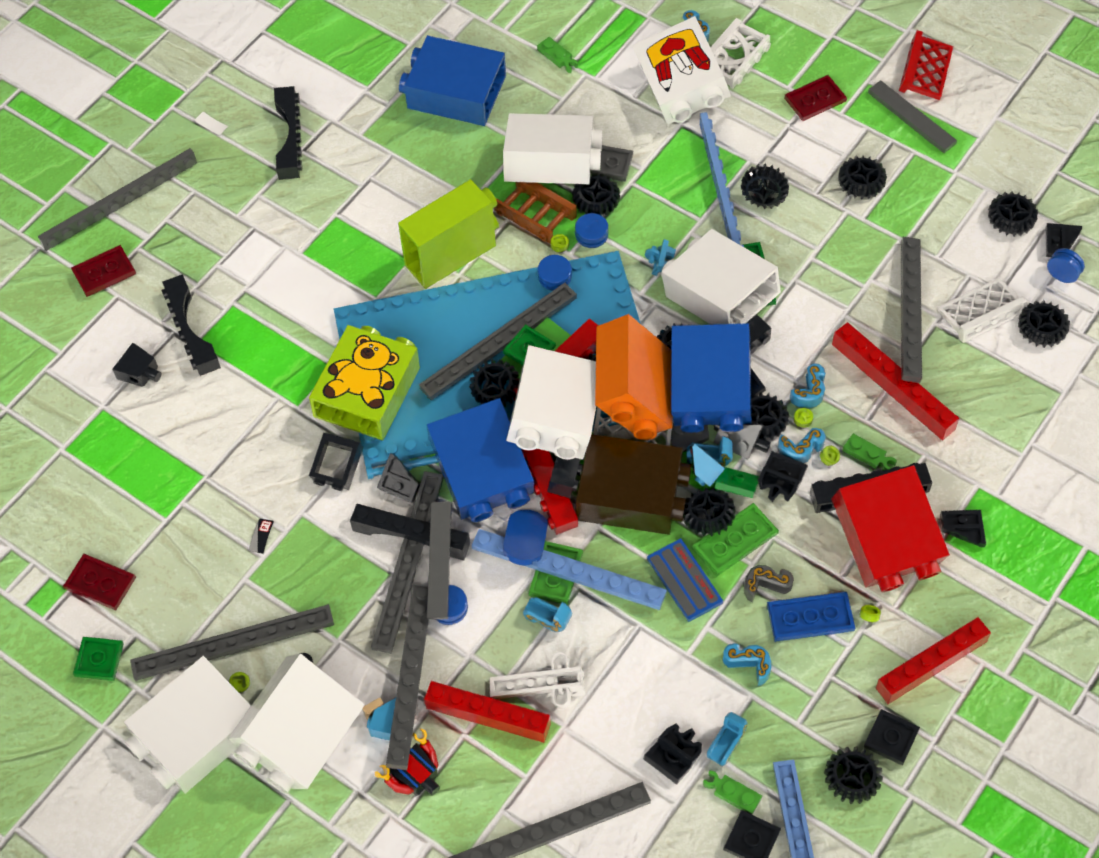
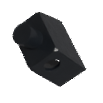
(136, 367)

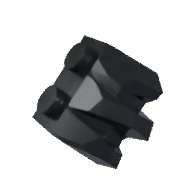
(781, 476)
(674, 753)

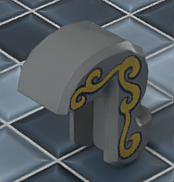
(766, 577)

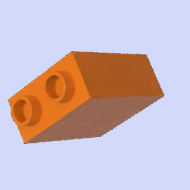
(633, 377)

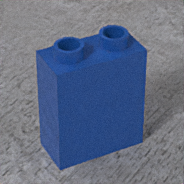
(454, 80)
(711, 377)
(479, 462)

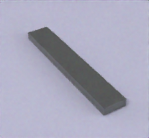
(912, 116)
(439, 560)

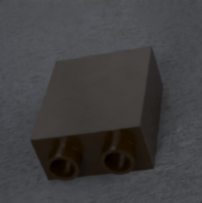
(632, 484)

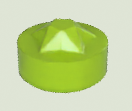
(559, 243)
(803, 417)
(829, 455)
(870, 613)
(240, 681)

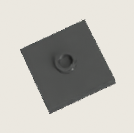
(614, 163)

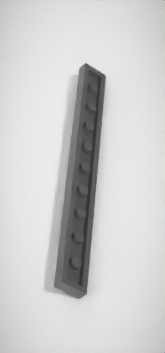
(117, 199)
(911, 310)
(496, 342)
(405, 568)
(232, 642)
(409, 681)
(561, 824)

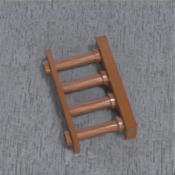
(537, 193)

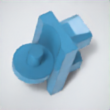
(658, 255)

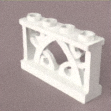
(752, 54)

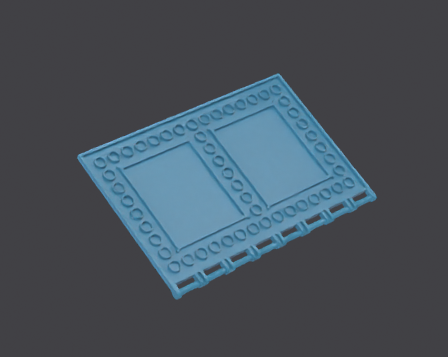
(457, 317)

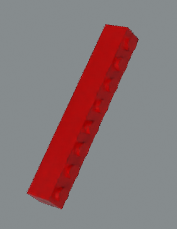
(888, 376)

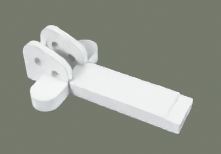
(542, 682)

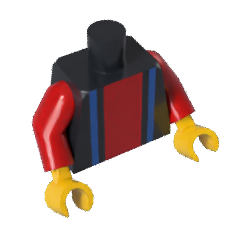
(420, 771)

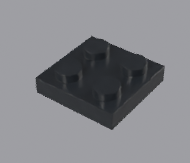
(891, 737)
(751, 837)

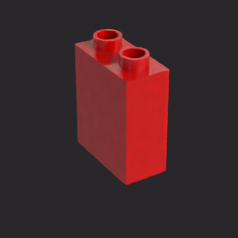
(891, 528)

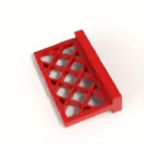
(914, 62)

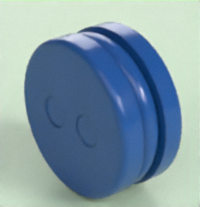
(591, 230)
(1065, 265)
(554, 272)
(457, 606)

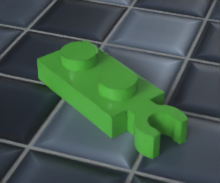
(557, 54)
(868, 453)
(734, 792)

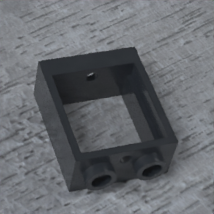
(342, 443)

